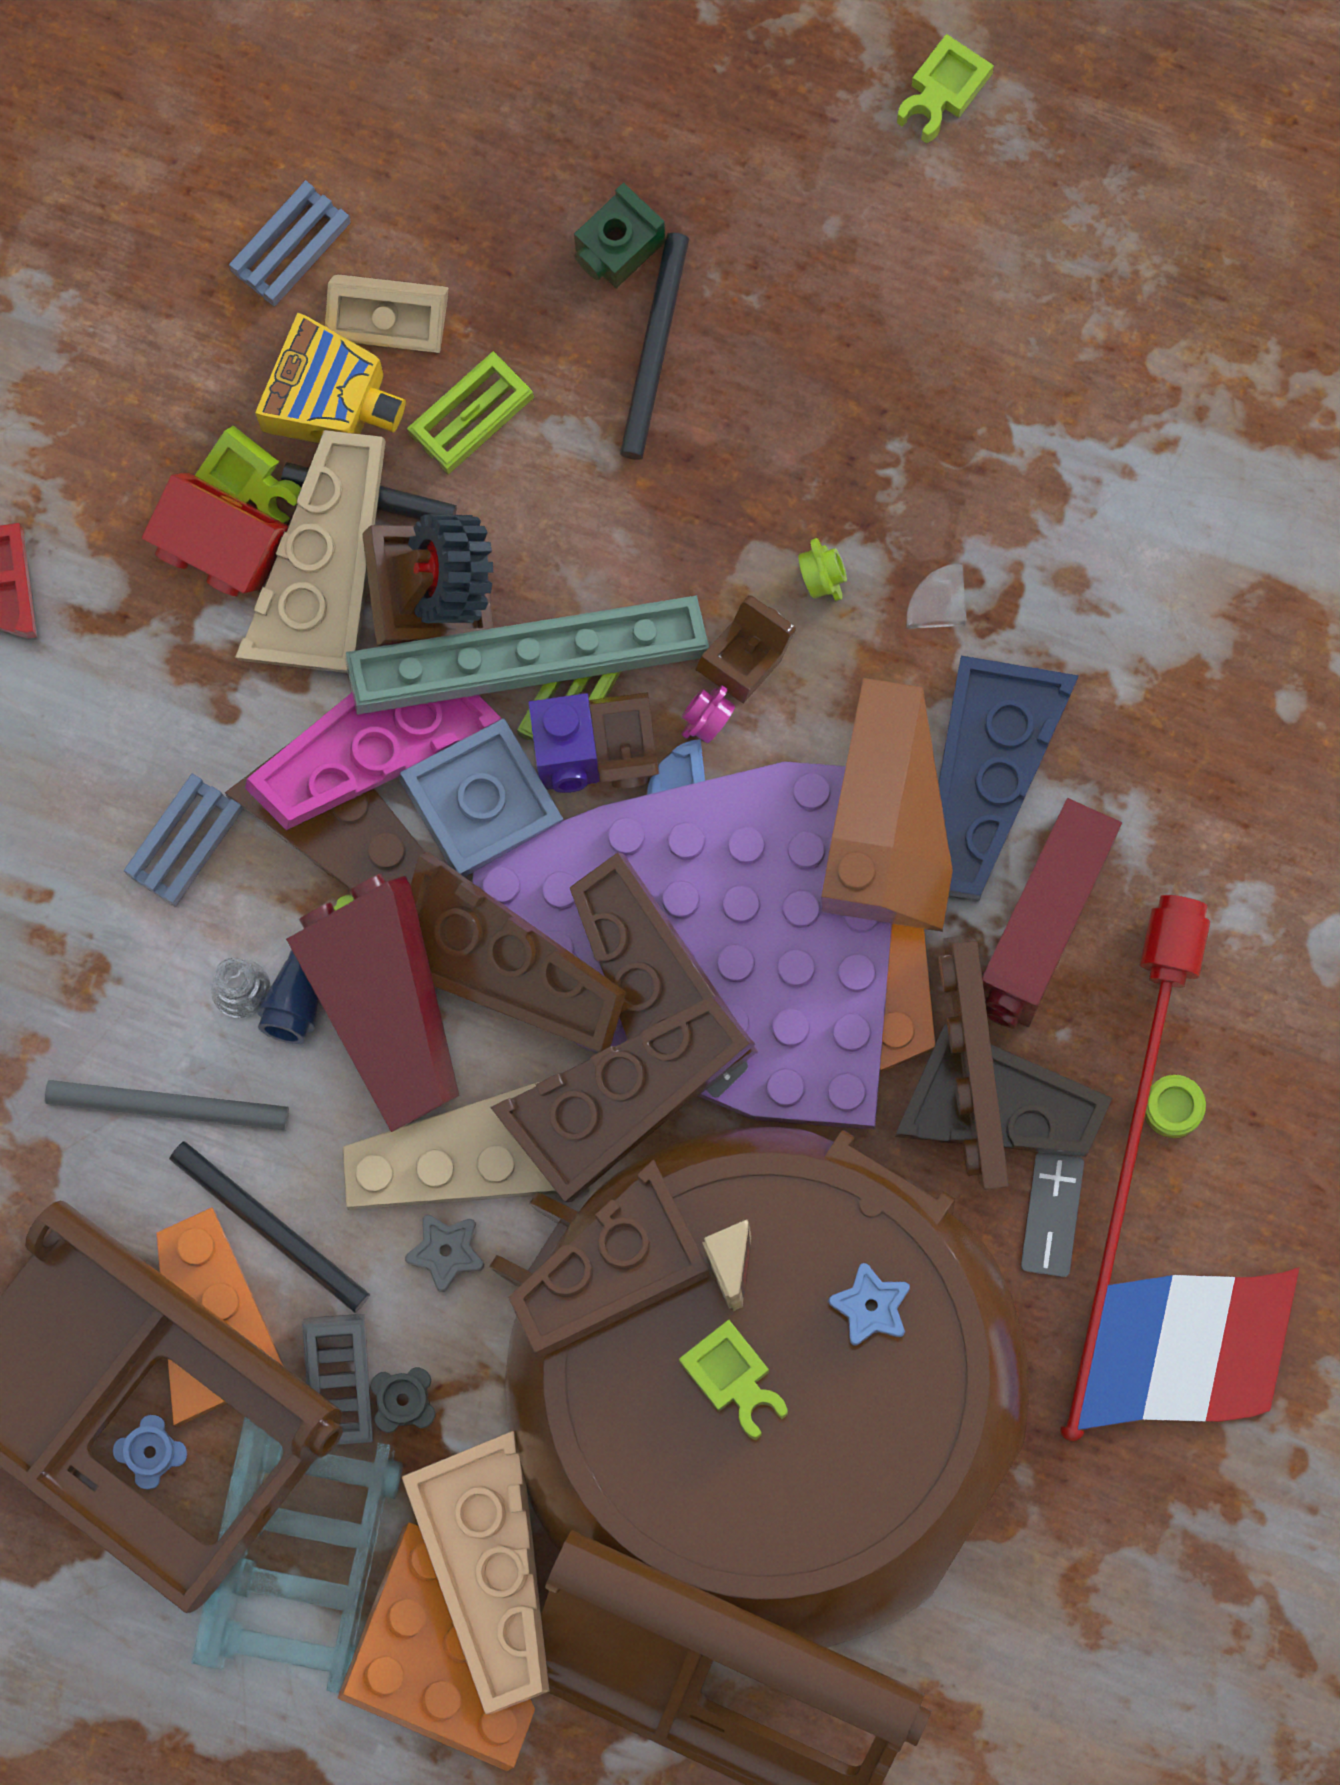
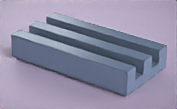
(274, 228)
(211, 798)

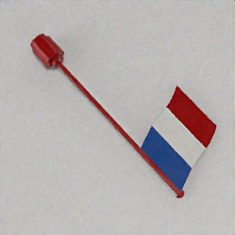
(1176, 1340)

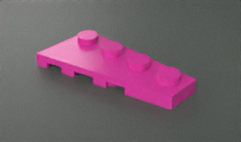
(355, 753)

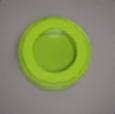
(1175, 1106)

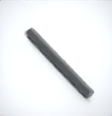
(167, 1105)

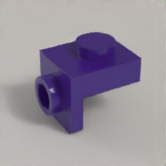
(564, 742)

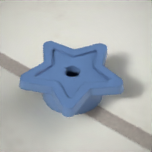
(864, 1322)

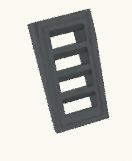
(333, 1327)

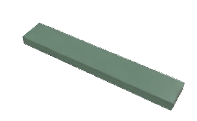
(526, 654)

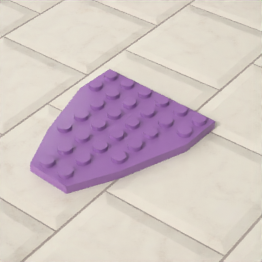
(742, 885)

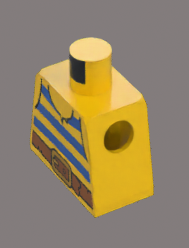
(325, 386)

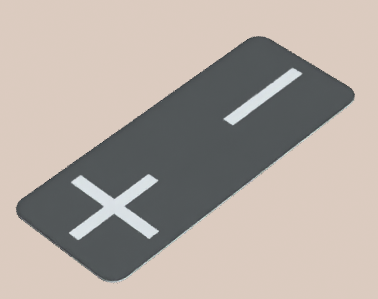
(1052, 1214)

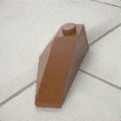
(889, 827)

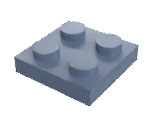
(480, 798)

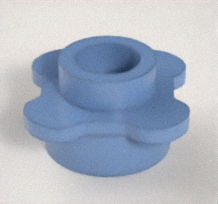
(131, 1451)

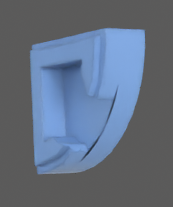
(679, 768)

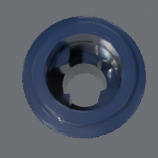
(289, 1005)

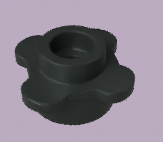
(389, 1387)

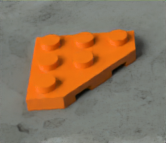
(416, 1670)

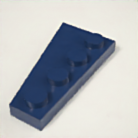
(990, 757)

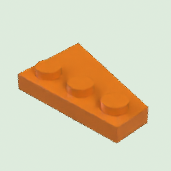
(908, 1007)
(203, 1265)

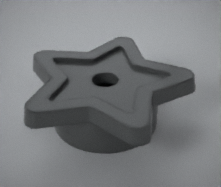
(442, 1267)

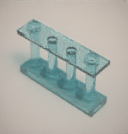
(221, 1636)

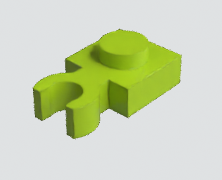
(946, 81)
(245, 472)
(728, 1372)

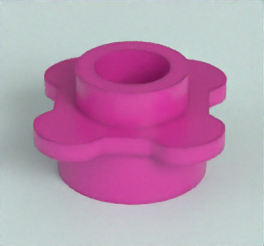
(707, 714)

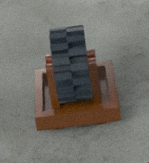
(428, 578)

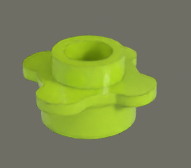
(822, 570)

